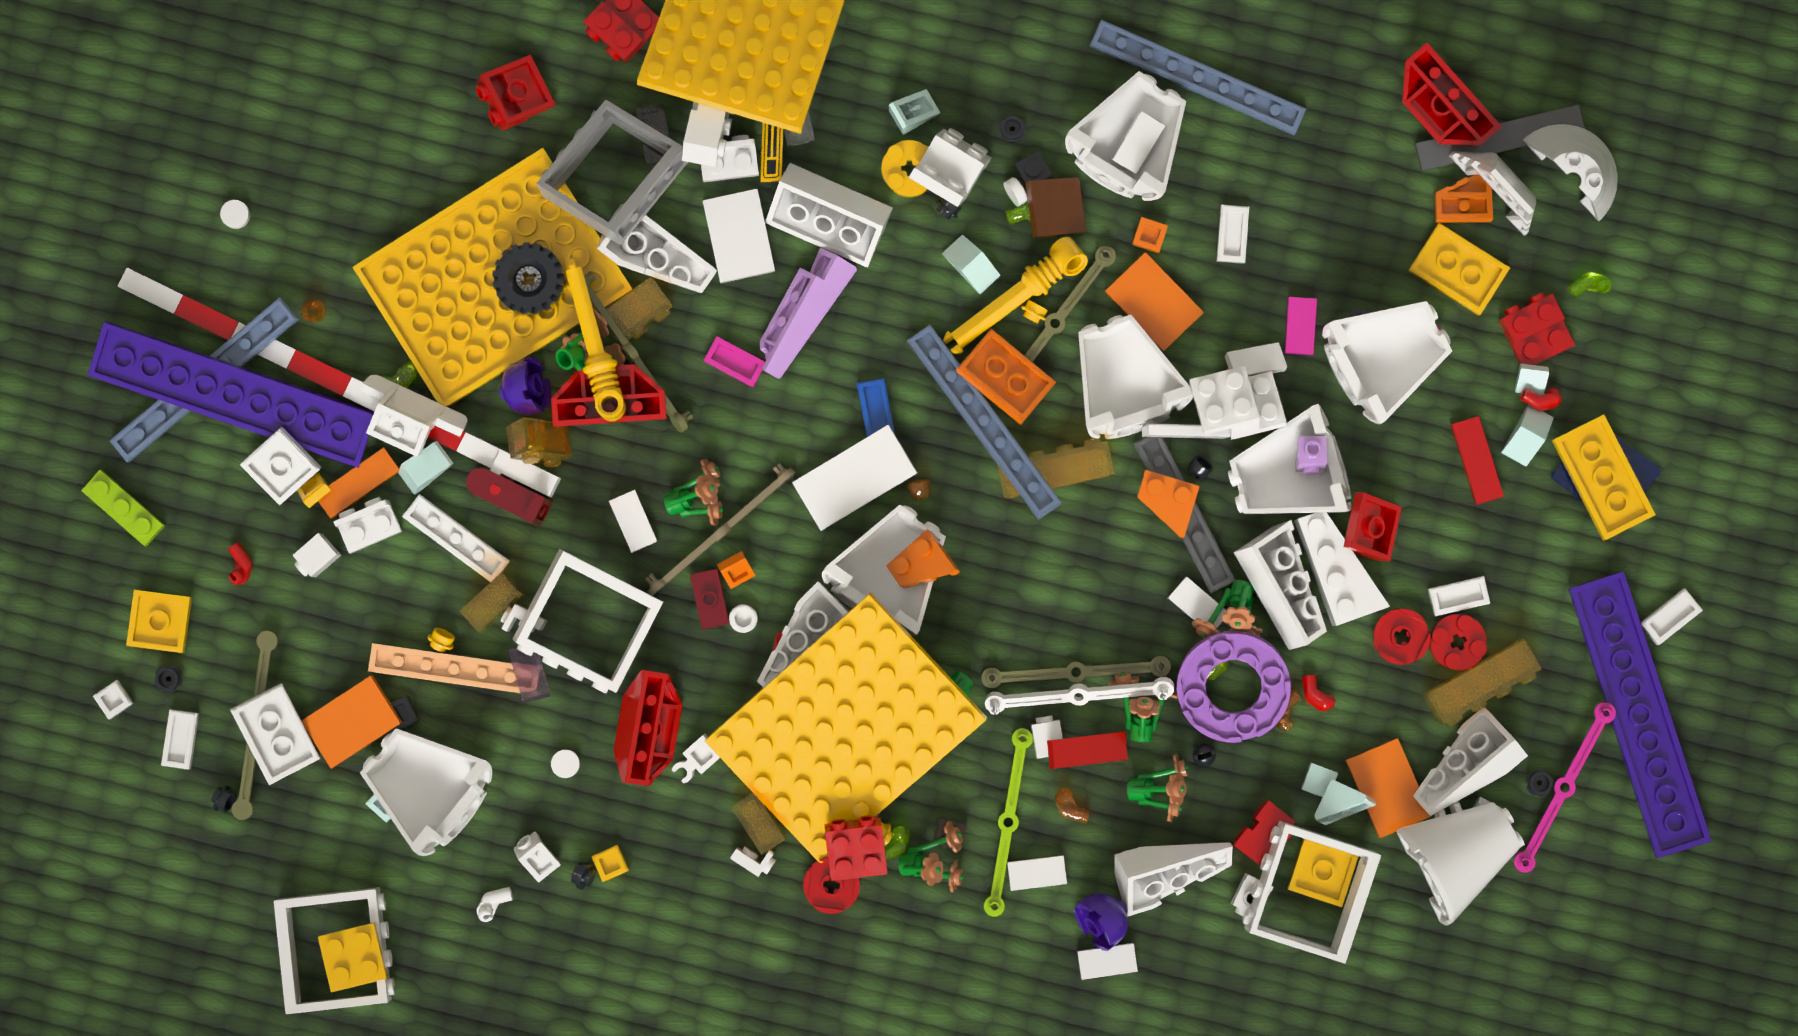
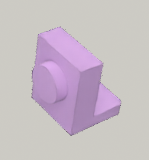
(1311, 455)

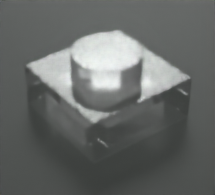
(806, 135)

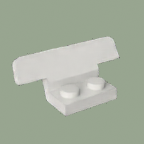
(406, 416)

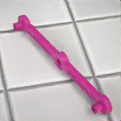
(1525, 860)

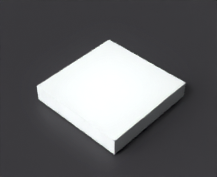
(280, 465)

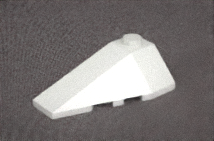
(660, 255)
(812, 618)
(1475, 759)
(1157, 871)

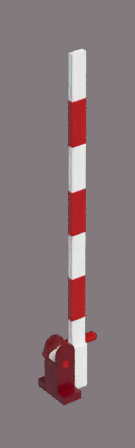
(493, 486)

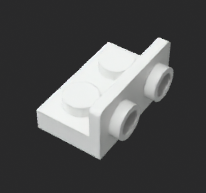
(737, 162)
(367, 525)

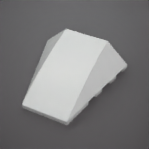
(1503, 182)

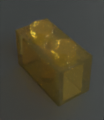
(640, 308)
(538, 442)
(491, 602)
(758, 823)

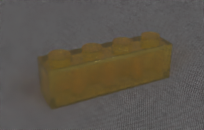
(1067, 466)
(1482, 682)

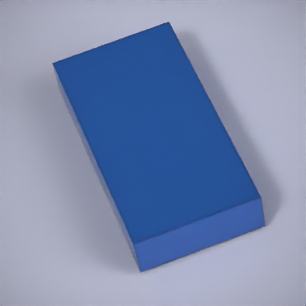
(875, 405)

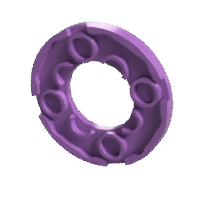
(1237, 725)

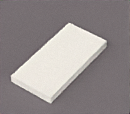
(854, 477)

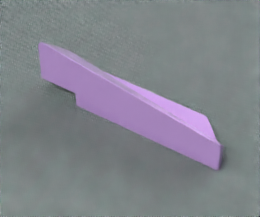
(803, 309)

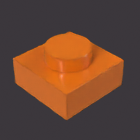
(1150, 235)
(736, 570)

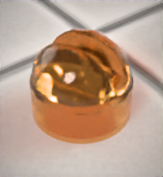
(313, 305)
(919, 489)

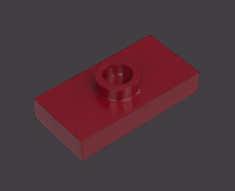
(709, 599)

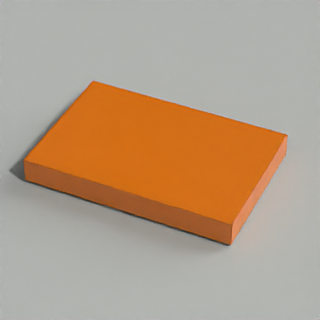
(1154, 301)
(1005, 376)
(351, 721)
(1388, 779)

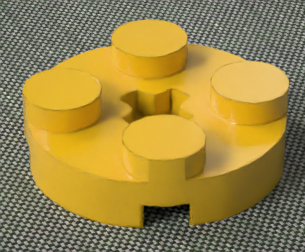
(896, 158)

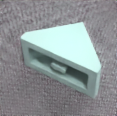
(913, 111)
(971, 264)
(1528, 435)
(425, 468)
(1340, 802)

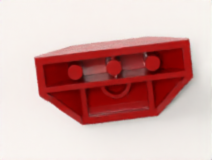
(1444, 102)
(576, 404)
(647, 728)

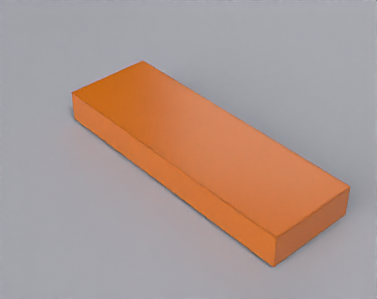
(359, 482)

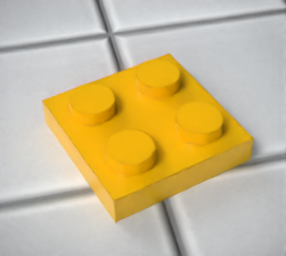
(159, 621)
(1322, 872)
(353, 957)

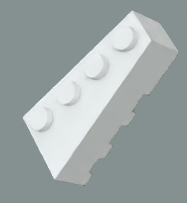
(705, 135)
(1337, 571)
(1282, 585)

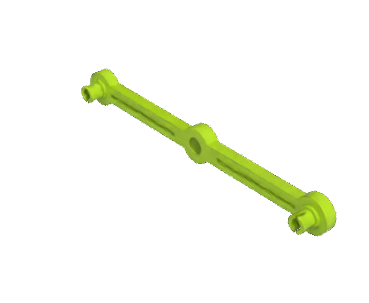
(994, 903)

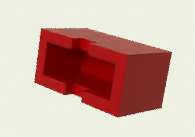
(1255, 841)

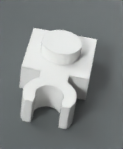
(699, 757)

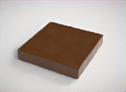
(1055, 207)

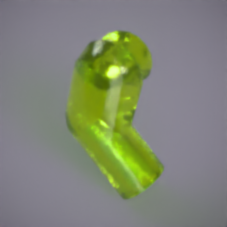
(1018, 214)
(898, 842)

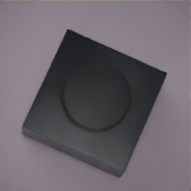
(1033, 168)

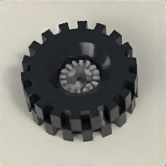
(509, 279)

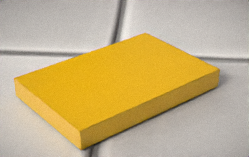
(1459, 269)

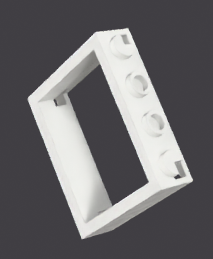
(554, 659)
(1353, 907)
(288, 957)

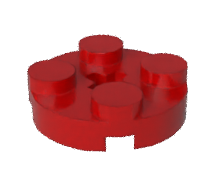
(1415, 629)
(1473, 647)
(818, 894)

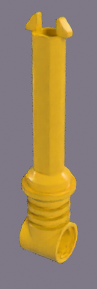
(1065, 259)
(599, 364)

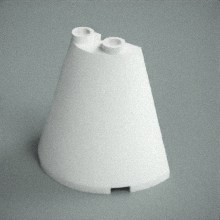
(1103, 129)
(1582, 153)
(1385, 355)
(1126, 379)
(1269, 476)
(864, 568)
(426, 788)
(1461, 854)

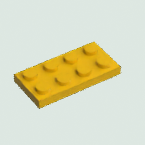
(1603, 477)

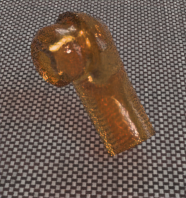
(1285, 722)
(1068, 807)

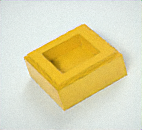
(313, 489)
(610, 863)

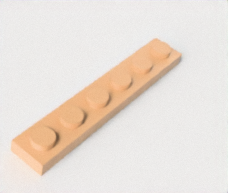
(442, 667)

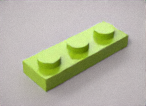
(123, 507)

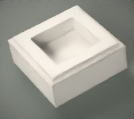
(113, 699)

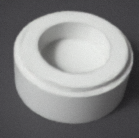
(1015, 191)
(235, 214)
(743, 618)
(565, 763)

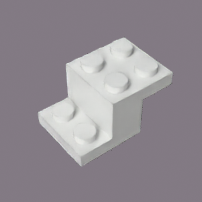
(951, 166)
(1237, 402)

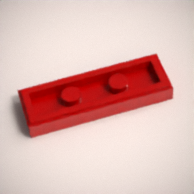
(1477, 460)
(1087, 750)

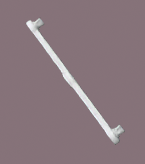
(1161, 687)

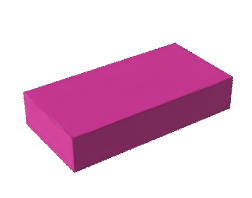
(1300, 326)
(734, 362)

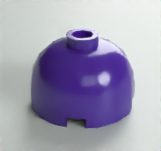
(524, 387)
(1103, 918)

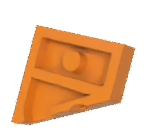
(1465, 201)
(1168, 499)
(922, 562)

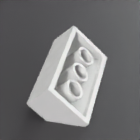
(828, 215)

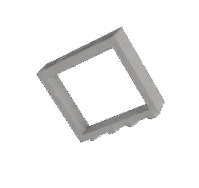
(642, 198)

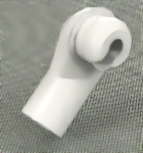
(491, 901)

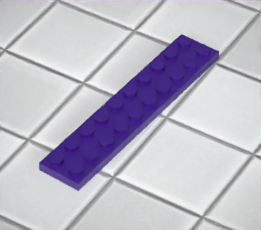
(230, 393)
(1642, 715)

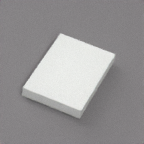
(738, 236)
(275, 734)

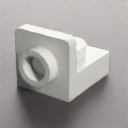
(511, 614)
(536, 856)
(747, 859)

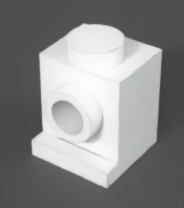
(1240, 897)

